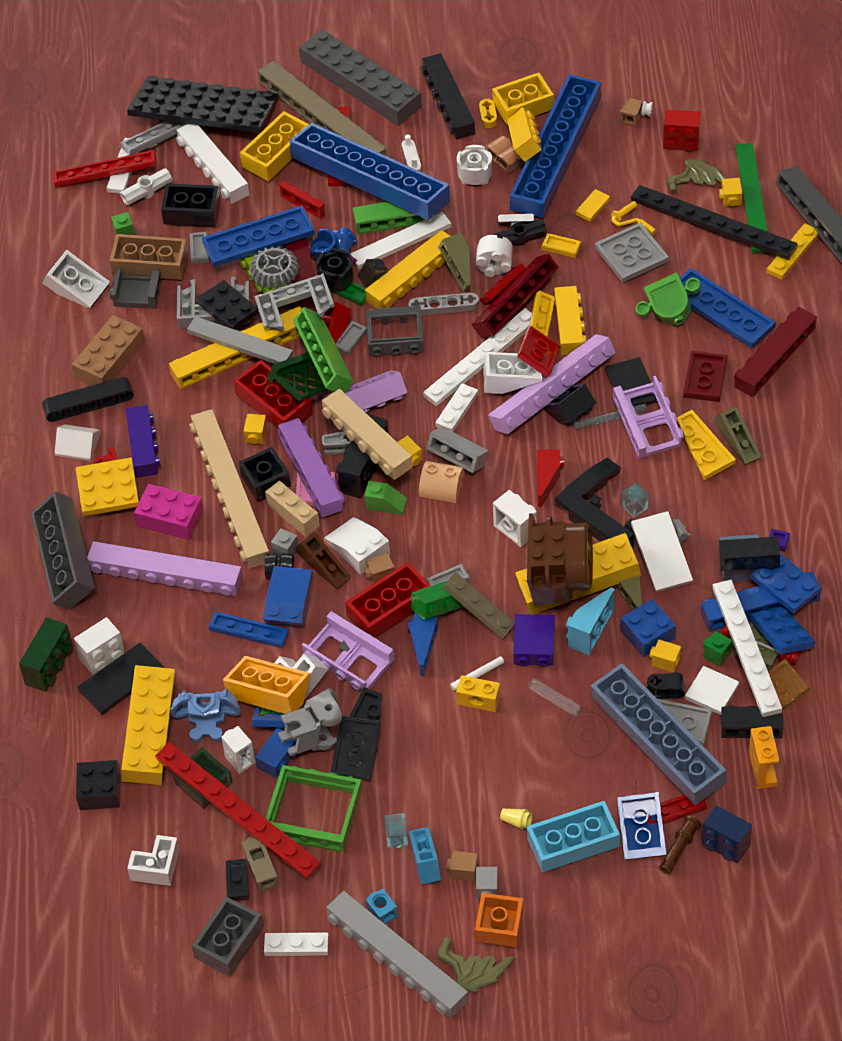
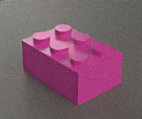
(168, 511)

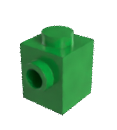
(717, 648)

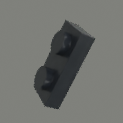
(237, 879)

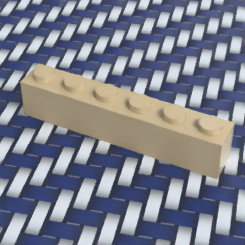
(366, 434)

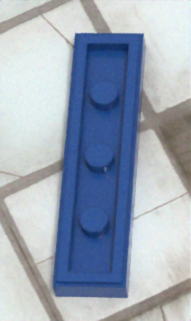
(249, 629)

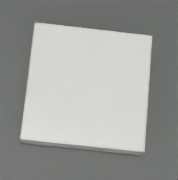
(712, 690)

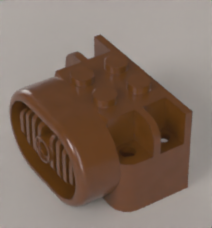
(558, 560)

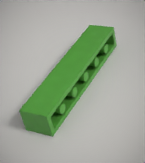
(323, 350)

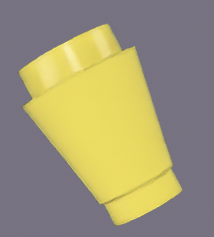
(517, 817)

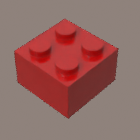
(681, 130)

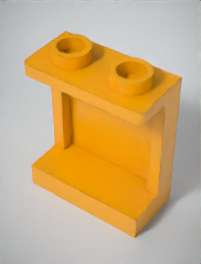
(763, 756)

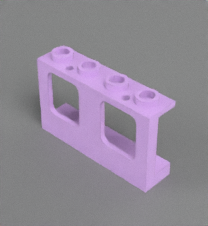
(636, 424)
(361, 646)

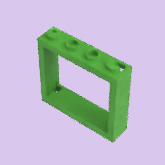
(323, 780)

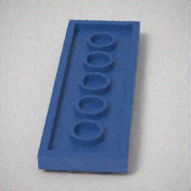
(258, 235)
(728, 311)

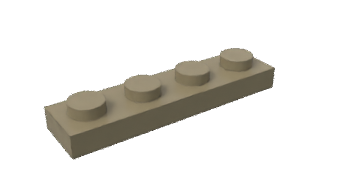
(478, 605)

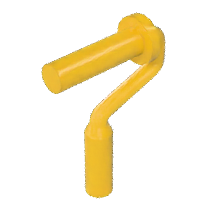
(617, 217)

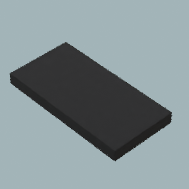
(116, 680)

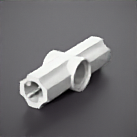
(146, 186)

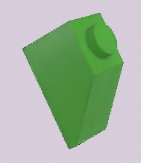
(384, 498)

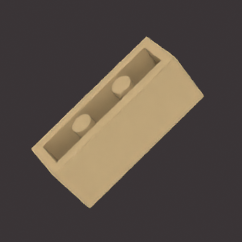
(292, 508)

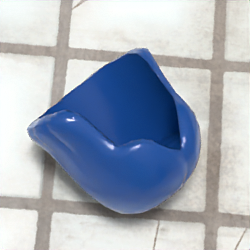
(322, 243)

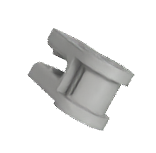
(335, 443)

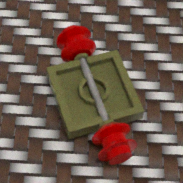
(766, 649)

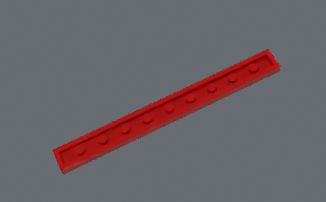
(238, 810)

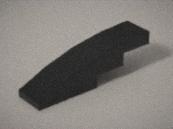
(588, 483)

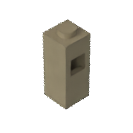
(260, 864)

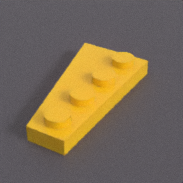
(704, 446)

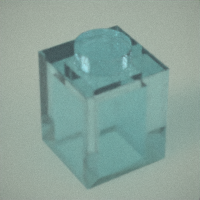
(635, 499)
(396, 830)

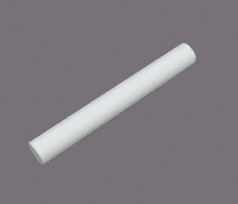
(480, 671)

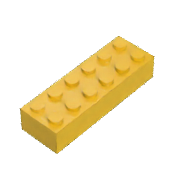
(611, 563)
(147, 724)

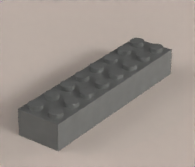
(360, 77)

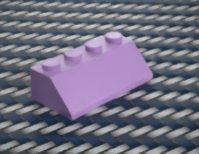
(377, 390)

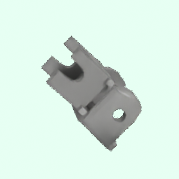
(310, 724)

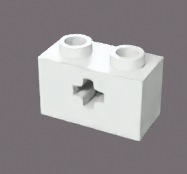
(238, 749)

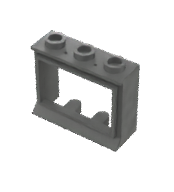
(399, 345)

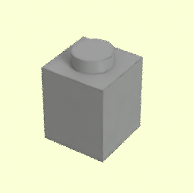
(284, 542)
(486, 881)

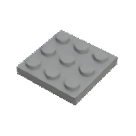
(631, 252)

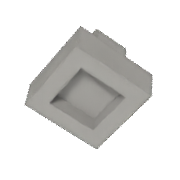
(680, 530)

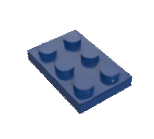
(787, 584)
(782, 630)

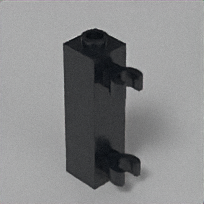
(601, 525)

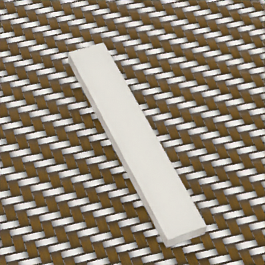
(402, 239)

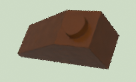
(322, 560)

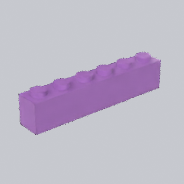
(310, 467)

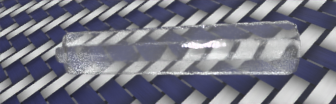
(555, 697)

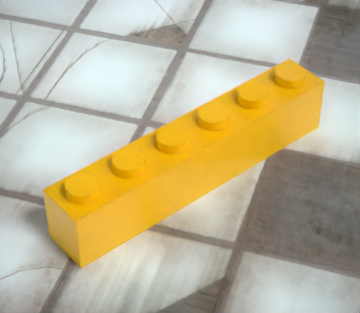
(406, 273)

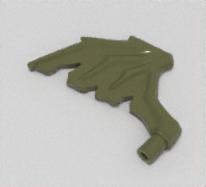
(698, 172)
(473, 972)

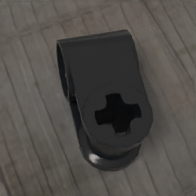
(667, 685)

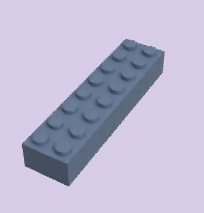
(659, 734)

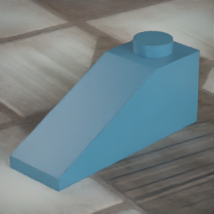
(424, 855)

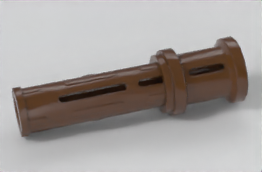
(683, 837)

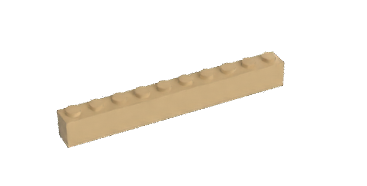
(230, 489)

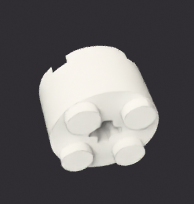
(474, 165)
(494, 255)

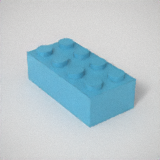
(573, 836)

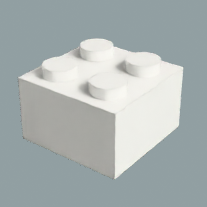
(512, 517)
(99, 645)

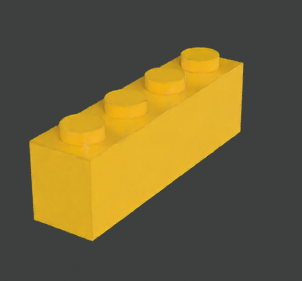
(524, 133)
(568, 319)

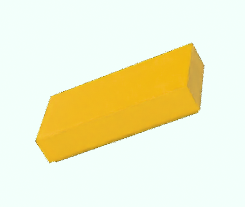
(592, 205)
(561, 245)

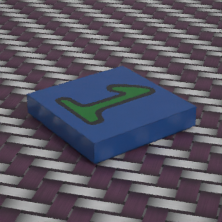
(267, 718)

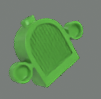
(669, 299)

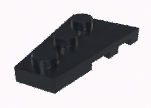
(368, 706)

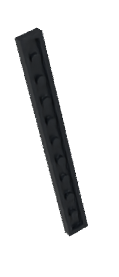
(714, 222)

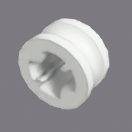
(647, 109)

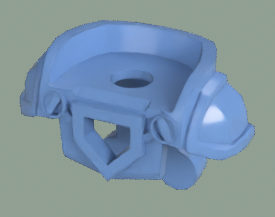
(205, 714)

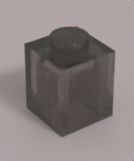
(372, 271)

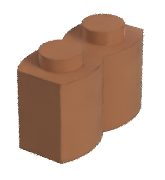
(504, 154)

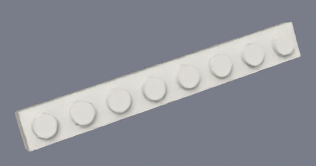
(475, 360)
(747, 648)

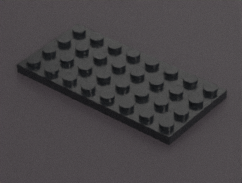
(203, 104)

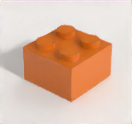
(499, 920)

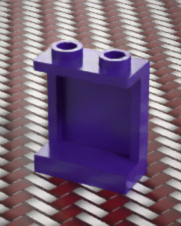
(534, 639)

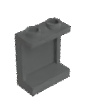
(136, 290)

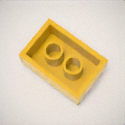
(526, 92)

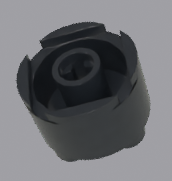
(337, 269)

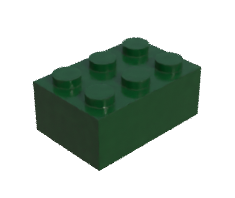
(46, 654)

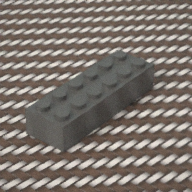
(62, 550)

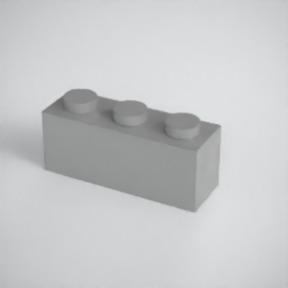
(457, 449)

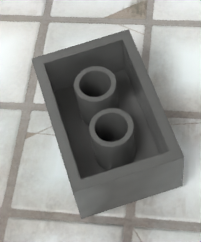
(227, 936)

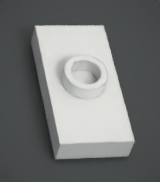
(514, 218)

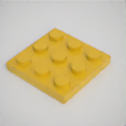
(107, 486)

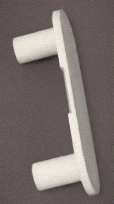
(411, 153)

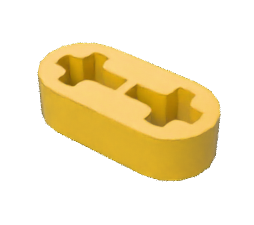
(488, 113)

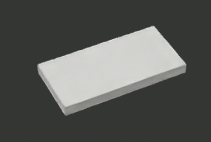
(661, 551)

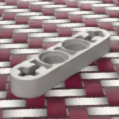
(443, 301)

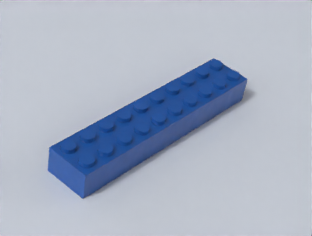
(558, 144)
(370, 171)

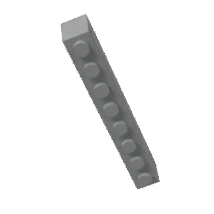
(397, 955)

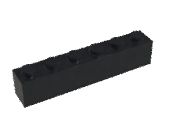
(448, 96)

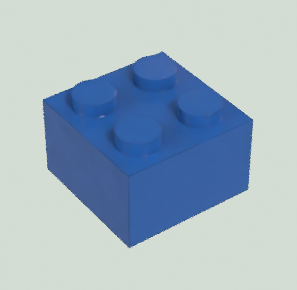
(647, 625)

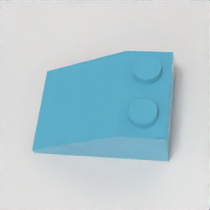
(589, 622)

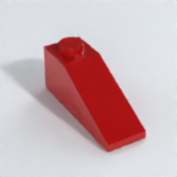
(337, 320)
(548, 472)

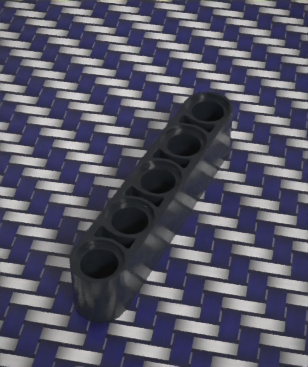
(87, 399)

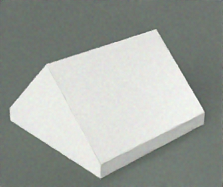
(76, 442)

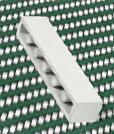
(212, 162)

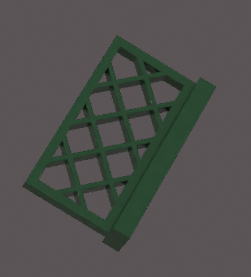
(297, 365)

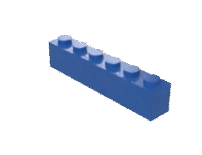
(752, 601)

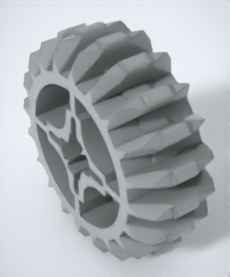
(274, 264)

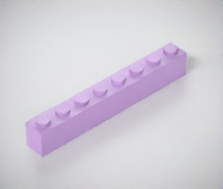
(562, 377)
(165, 568)

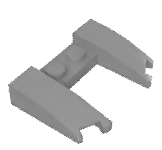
(313, 286)
(187, 306)

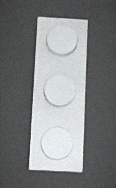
(457, 407)
(296, 944)

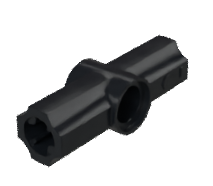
(522, 232)

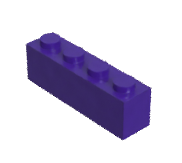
(141, 441)

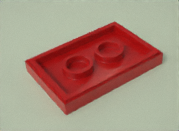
(538, 351)

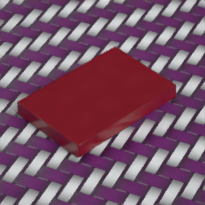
(705, 376)

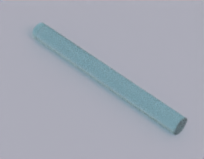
(606, 417)

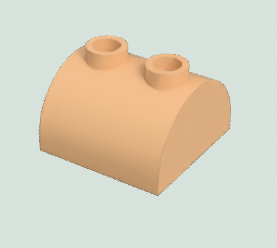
(441, 481)

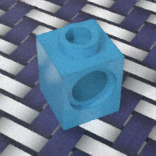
(386, 913)

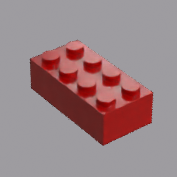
(269, 397)
(385, 601)

